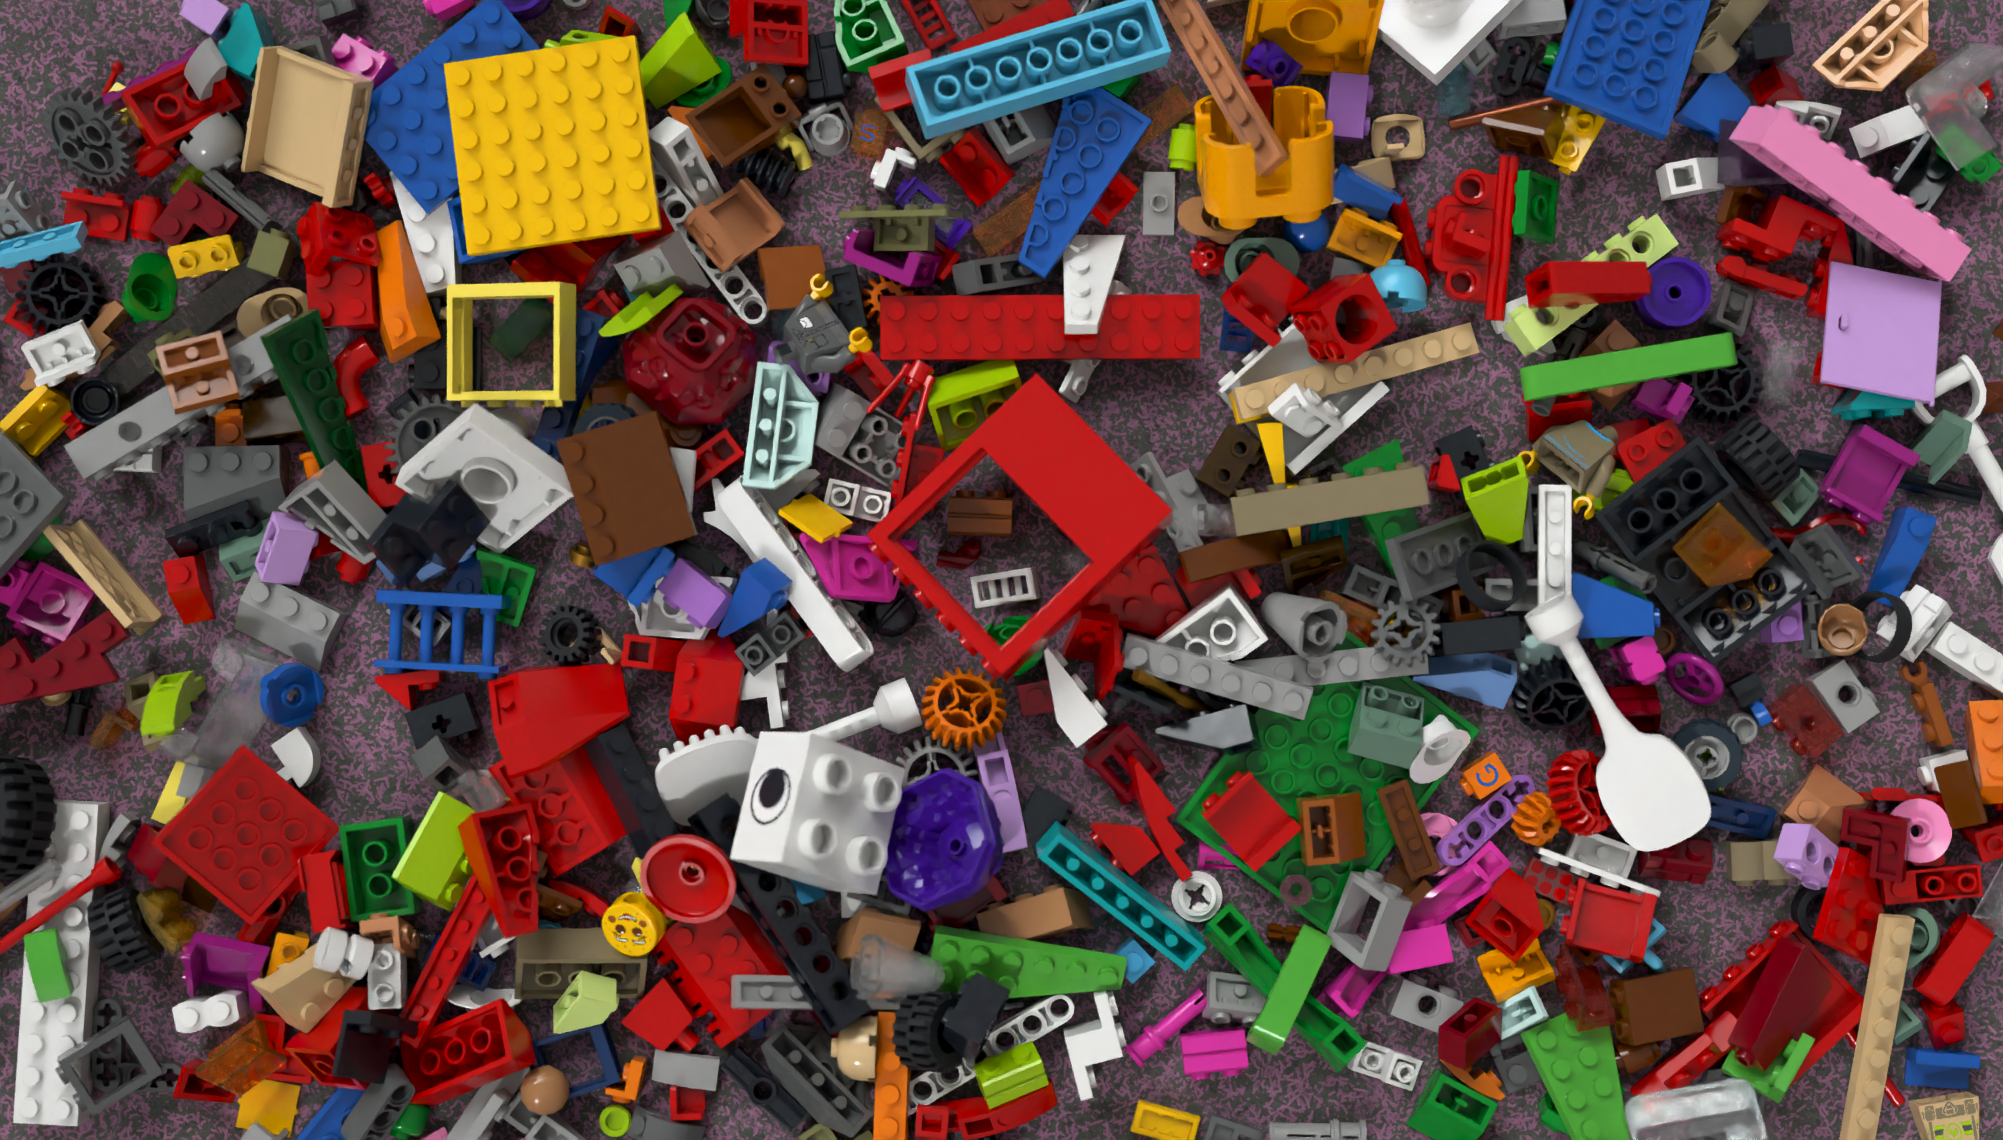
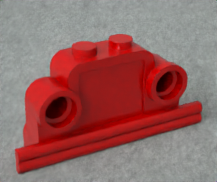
(1489, 209)

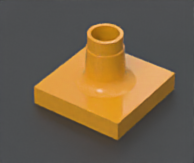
(1316, 32)

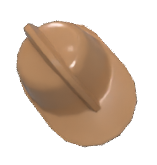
(1199, 222)

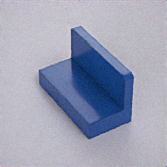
(1364, 192)
(1939, 1067)

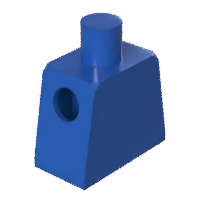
(1713, 100)

